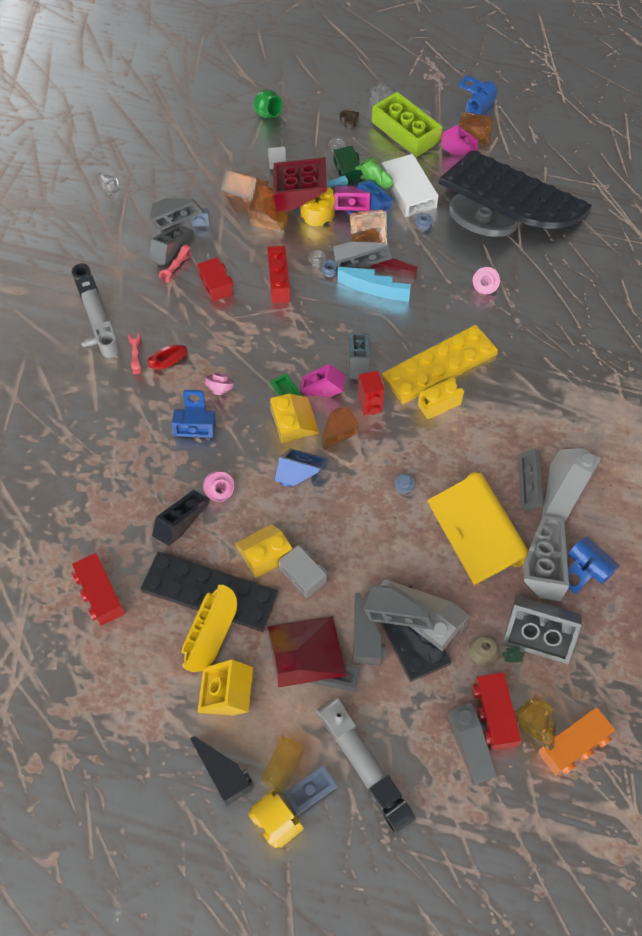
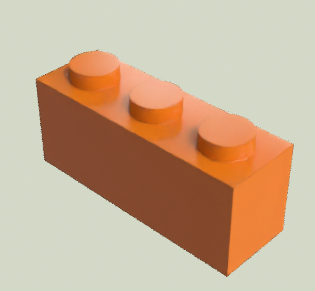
(577, 742)

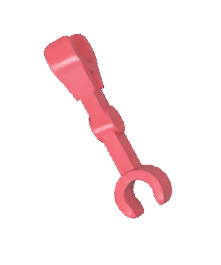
(183, 255)
(135, 364)

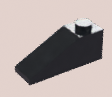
(178, 517)
(226, 774)

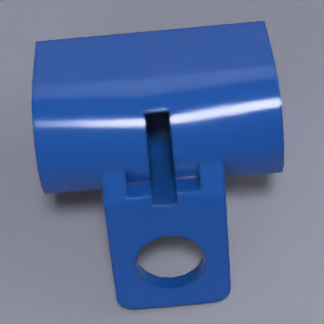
(482, 95)
(378, 197)
(194, 419)
(589, 563)

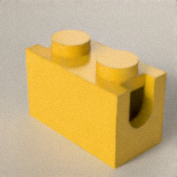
(440, 398)

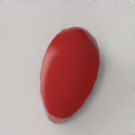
(167, 356)

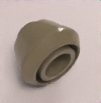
(483, 651)

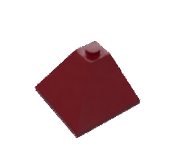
(298, 182)
(306, 651)

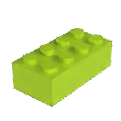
(406, 124)

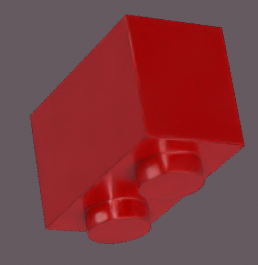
(215, 279)
(370, 393)

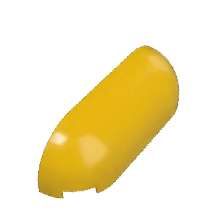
(209, 629)

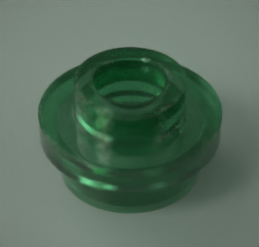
(513, 655)

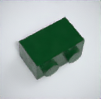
(345, 161)

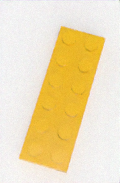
(439, 363)

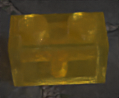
(282, 765)

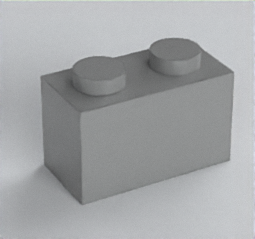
(303, 571)

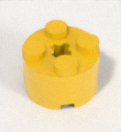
(319, 209)
(276, 818)

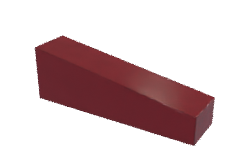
(396, 267)

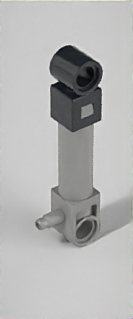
(96, 312)
(380, 787)

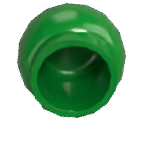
(267, 104)

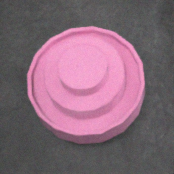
(486, 280)
(219, 383)
(218, 486)

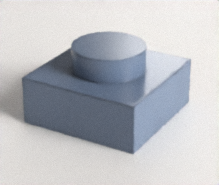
(201, 219)

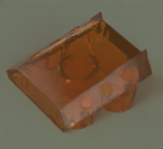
(477, 125)

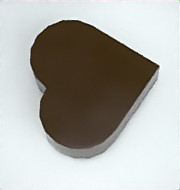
(349, 118)

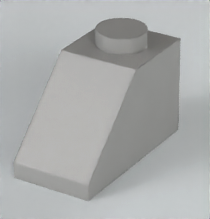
(276, 155)

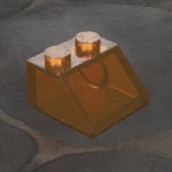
(241, 185)
(263, 210)

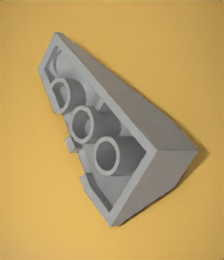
(567, 480)
(546, 560)
(445, 614)

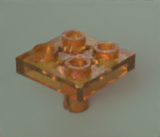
(360, 223)

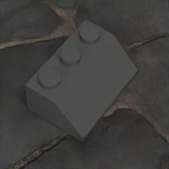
(542, 629)

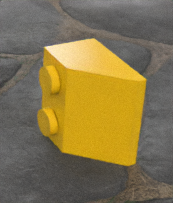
(293, 417)
(263, 549)
(225, 689)

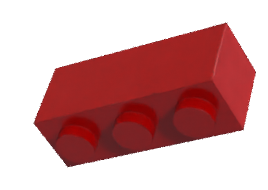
(278, 274)
(97, 589)
(496, 711)

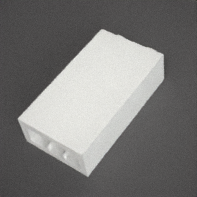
(410, 186)

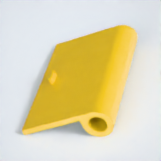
(478, 528)

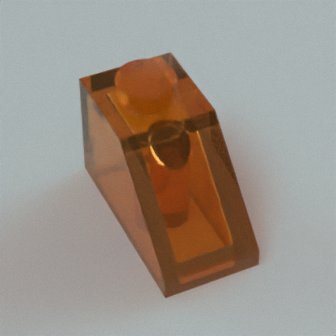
(339, 427)

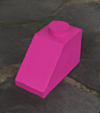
(458, 141)
(351, 198)
(323, 382)

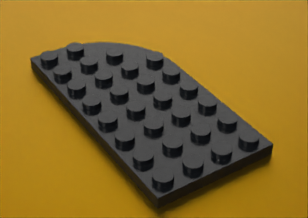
(513, 193)

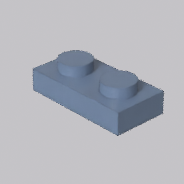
(310, 790)

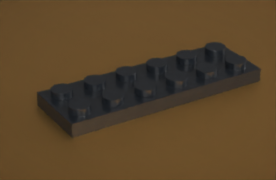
(190, 582)

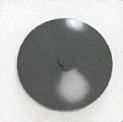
(480, 218)

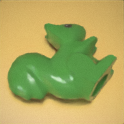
(374, 172)

